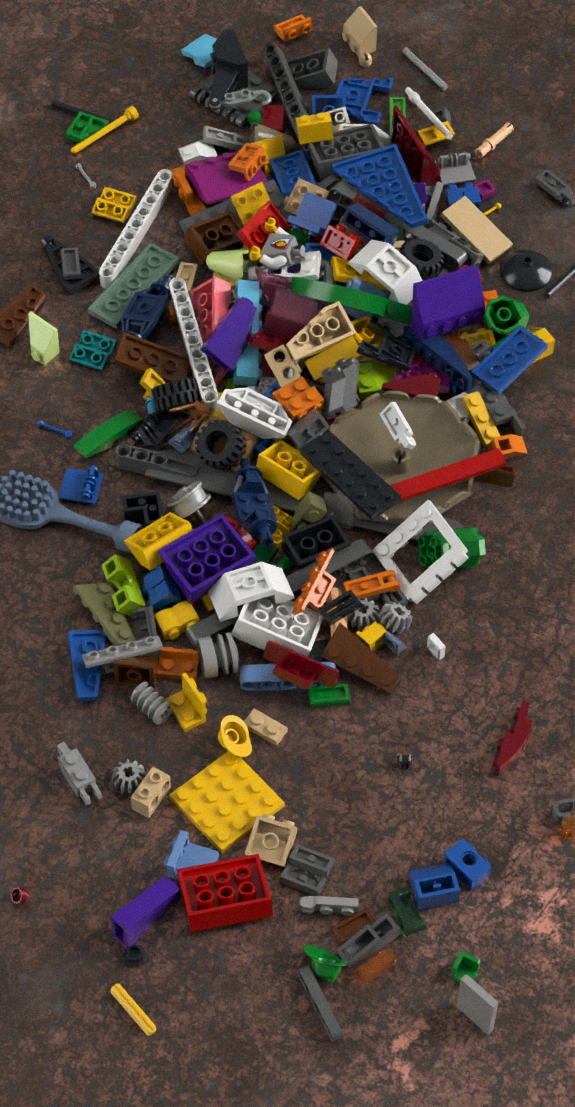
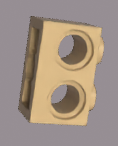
(278, 367)
(150, 792)

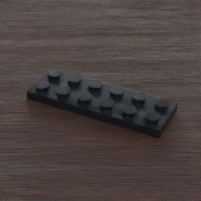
(350, 475)

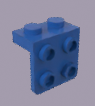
(313, 215)

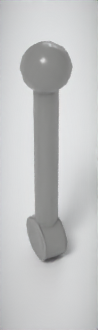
(78, 166)

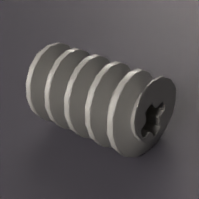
(150, 703)

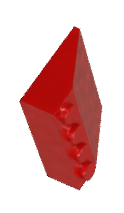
(225, 893)

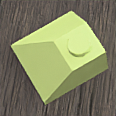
(43, 339)

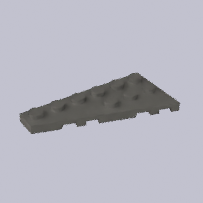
(225, 206)

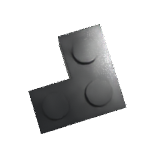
(142, 507)

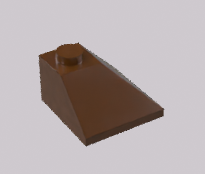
(135, 670)

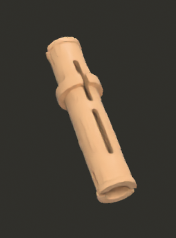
(490, 143)

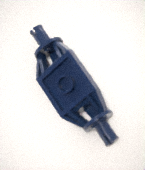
(146, 308)
(253, 503)

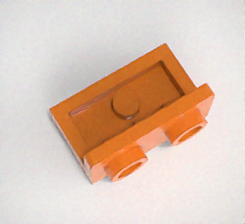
(293, 27)

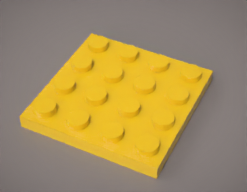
(226, 800)

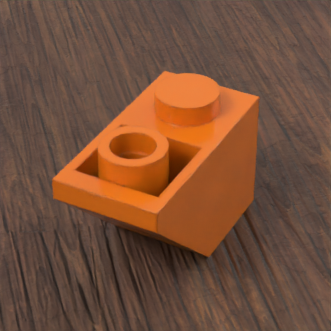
(509, 445)

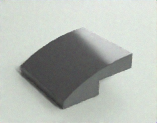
(307, 870)

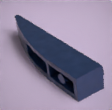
(442, 357)

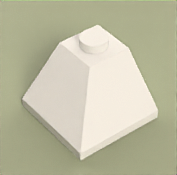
(196, 151)

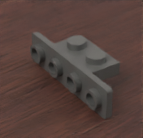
(502, 412)

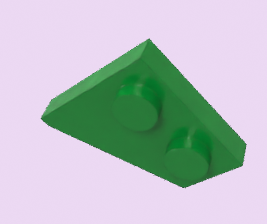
(84, 126)

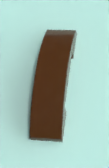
(462, 349)

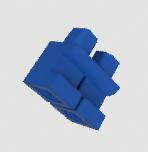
(454, 194)
(160, 588)

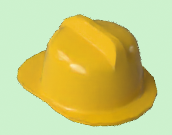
(235, 736)

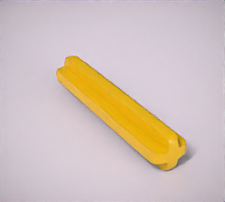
(133, 1009)

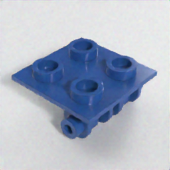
(81, 485)

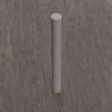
(424, 68)

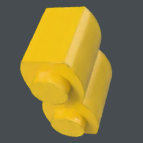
(175, 620)

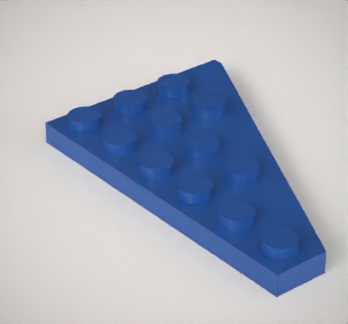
(386, 181)

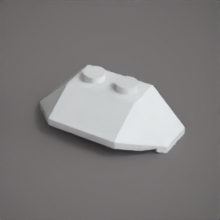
(254, 413)

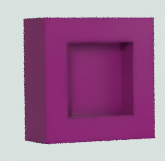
(485, 189)

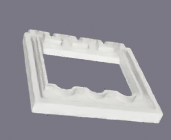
(441, 568)

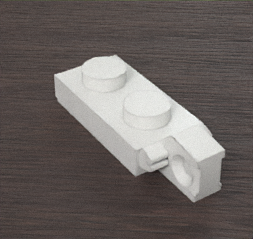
(398, 425)

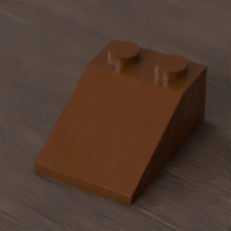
(213, 235)

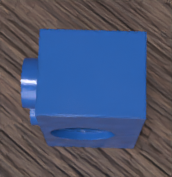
(472, 874)

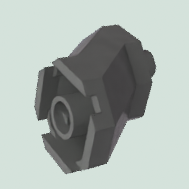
(340, 387)

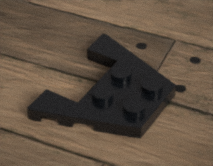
(391, 351)

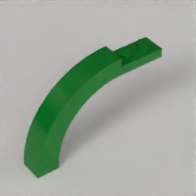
(353, 299)

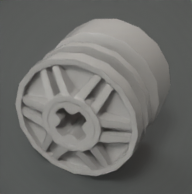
(217, 655)

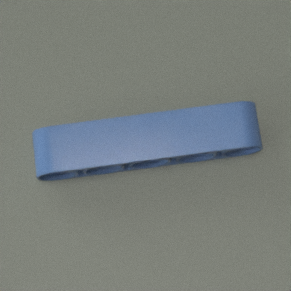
(260, 678)

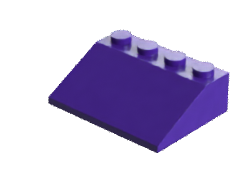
(447, 303)
(204, 556)

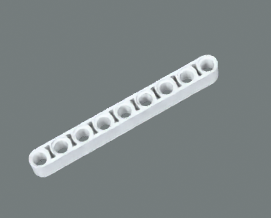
(136, 228)
(193, 343)

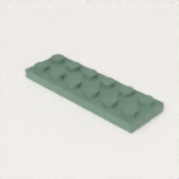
(139, 275)

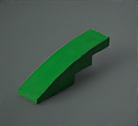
(108, 432)

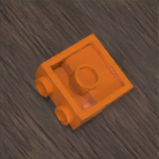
(298, 399)

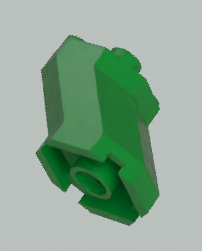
(505, 315)
(434, 545)

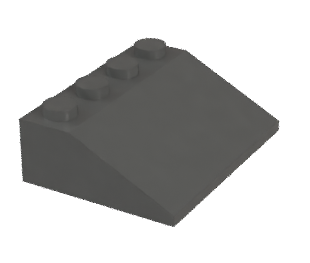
(345, 145)

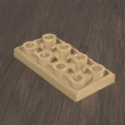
(476, 229)

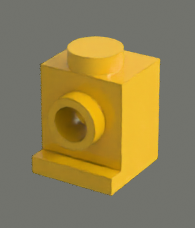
(372, 635)

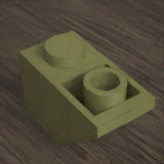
(309, 510)

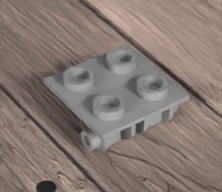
(455, 169)

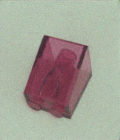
(288, 313)

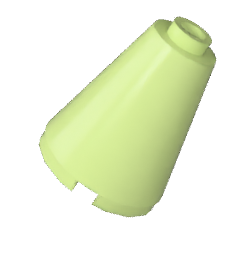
(231, 263)

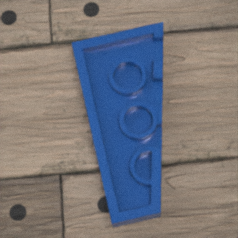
(85, 679)

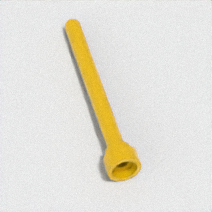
(129, 115)

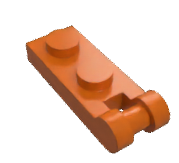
(372, 584)

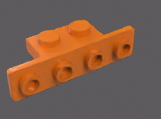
(191, 199)
(317, 587)

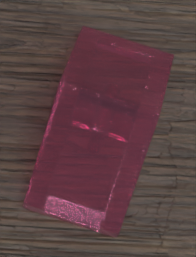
(270, 282)

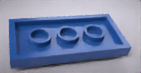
(288, 170)
(509, 360)

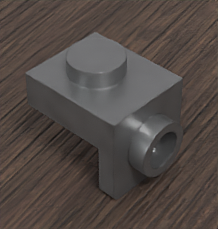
(481, 350)

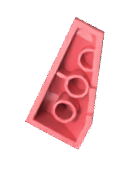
(210, 304)

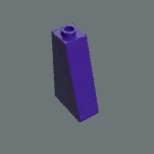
(229, 336)
(144, 911)

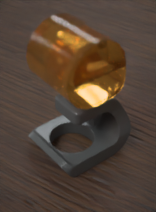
(568, 823)

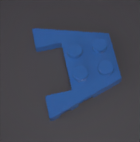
(358, 95)

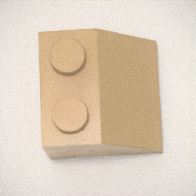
(360, 32)

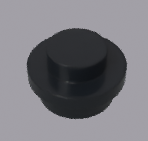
(134, 955)

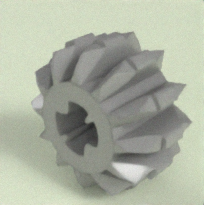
(365, 615)
(395, 617)
(128, 776)

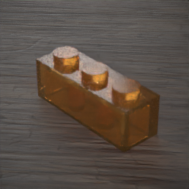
(376, 966)

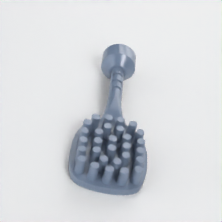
(33, 503)

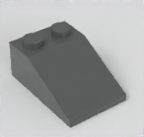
(314, 69)

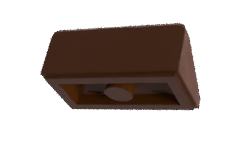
(502, 476)

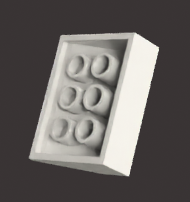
(267, 621)

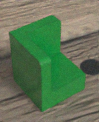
(464, 965)

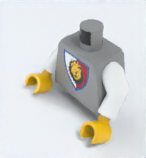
(279, 248)

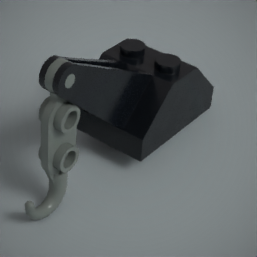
(230, 72)

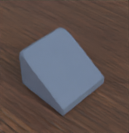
(394, 643)

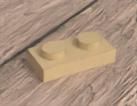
(187, 272)
(265, 727)

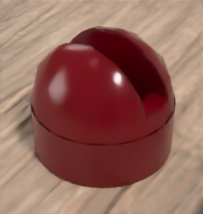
(19, 898)

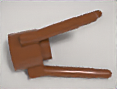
(199, 411)

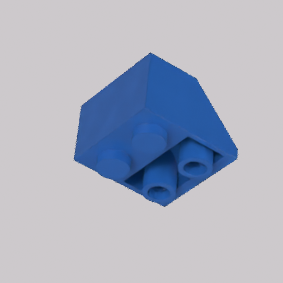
(434, 886)

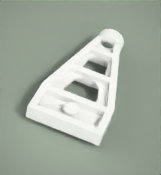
(309, 269)

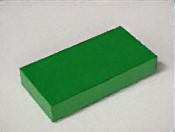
(327, 696)

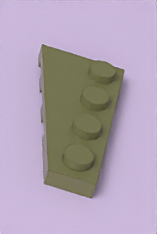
(100, 602)

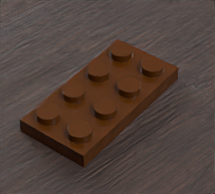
(141, 355)

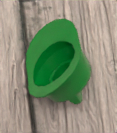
(324, 963)

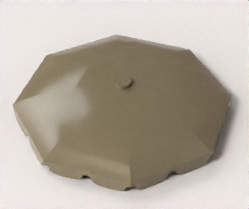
(438, 438)

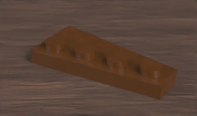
(15, 314)
(356, 658)

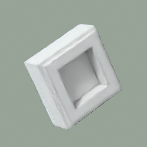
(435, 646)

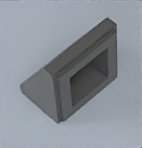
(443, 115)

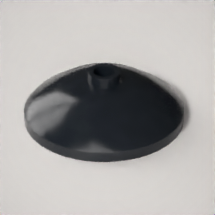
(526, 270)

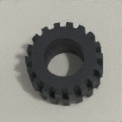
(424, 256)
(175, 394)
(208, 438)

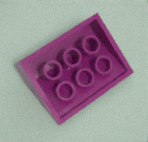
(215, 181)

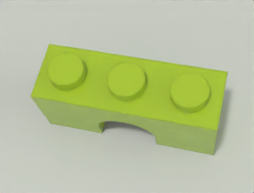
(121, 573)

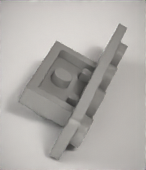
(127, 650)

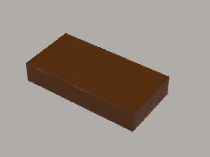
(349, 927)

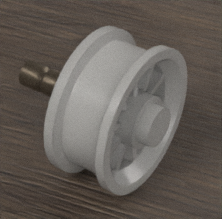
(189, 500)

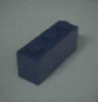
(369, 224)

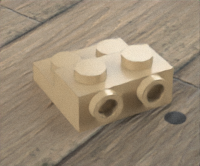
(271, 839)

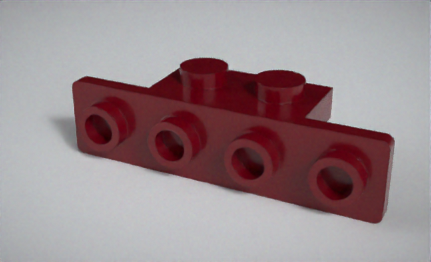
(299, 668)

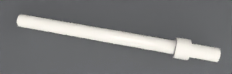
(415, 99)

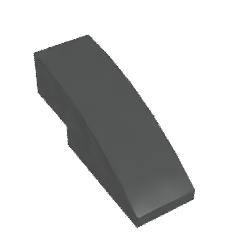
(369, 940)

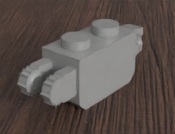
(77, 773)

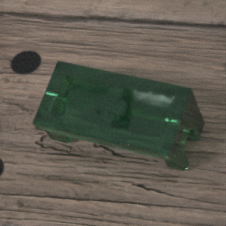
(405, 912)

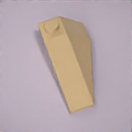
(322, 332)

